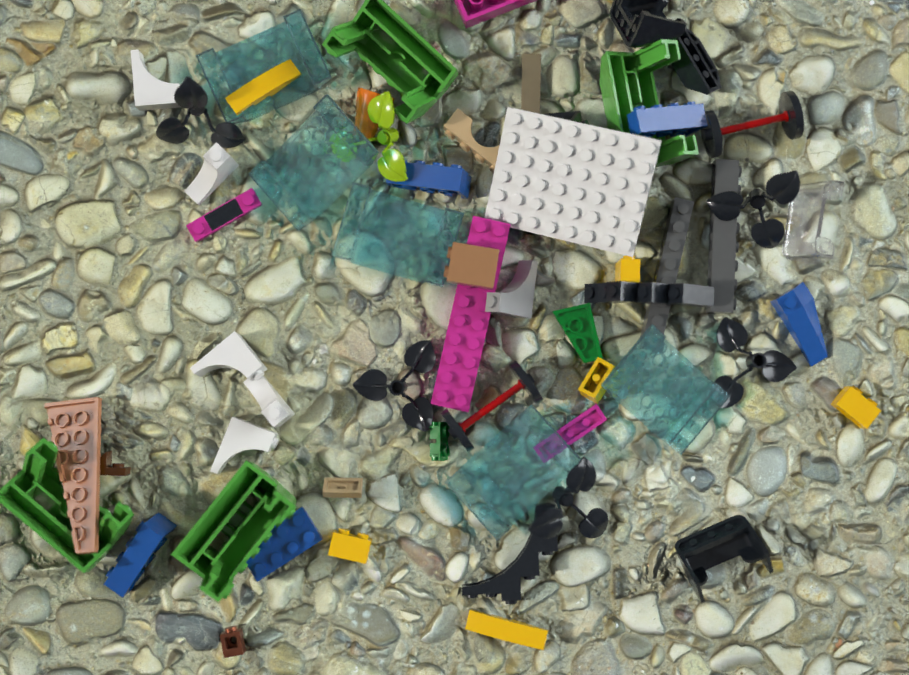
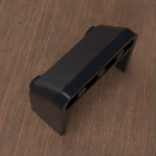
(718, 545)

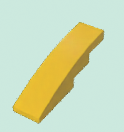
(263, 86)
(506, 629)

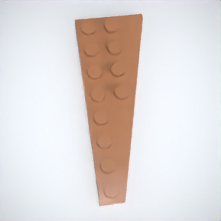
(78, 438)

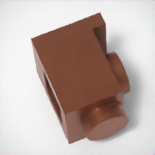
(230, 648)

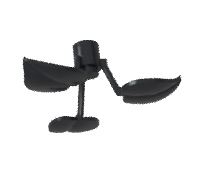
(194, 97)
(768, 234)
(774, 364)
(373, 385)
(579, 478)

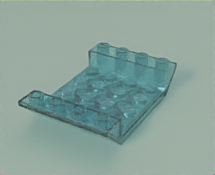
(249, 58)
(315, 164)
(396, 235)
(664, 390)
(513, 471)

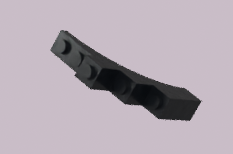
(649, 293)
(525, 565)

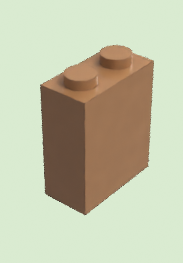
(471, 265)

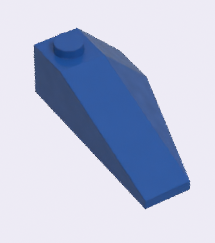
(801, 319)

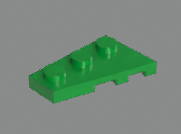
(581, 330)

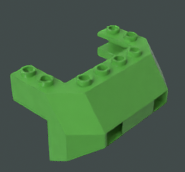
(396, 55)
(630, 83)
(39, 502)
(242, 524)

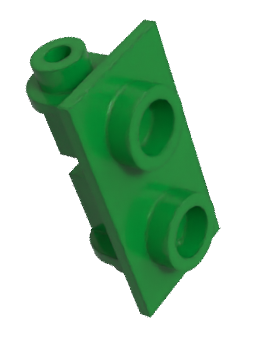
(440, 450)

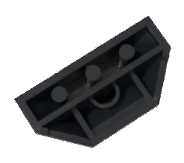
(695, 66)

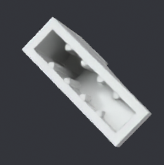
(149, 91)
(215, 170)
(231, 354)
(271, 403)
(240, 437)

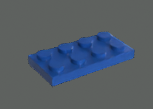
(286, 543)

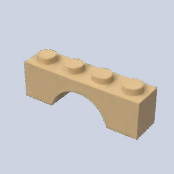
(459, 128)

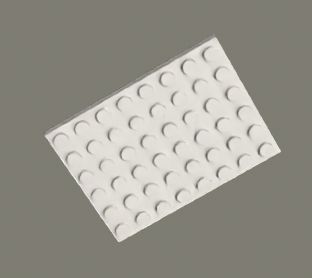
(572, 180)

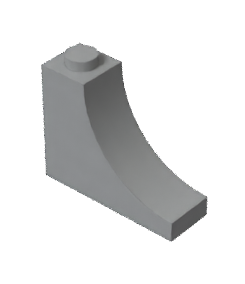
(518, 296)

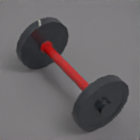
(789, 115)
(525, 382)

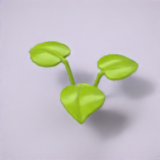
(392, 164)

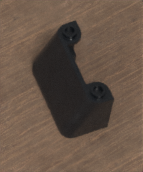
(644, 22)

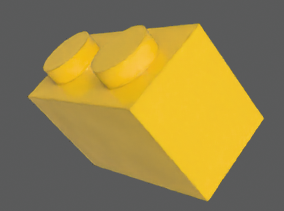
(628, 269)
(591, 385)
(856, 406)
(350, 546)

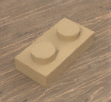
(343, 487)

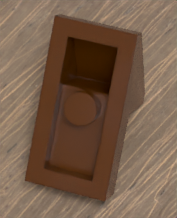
(114, 469)

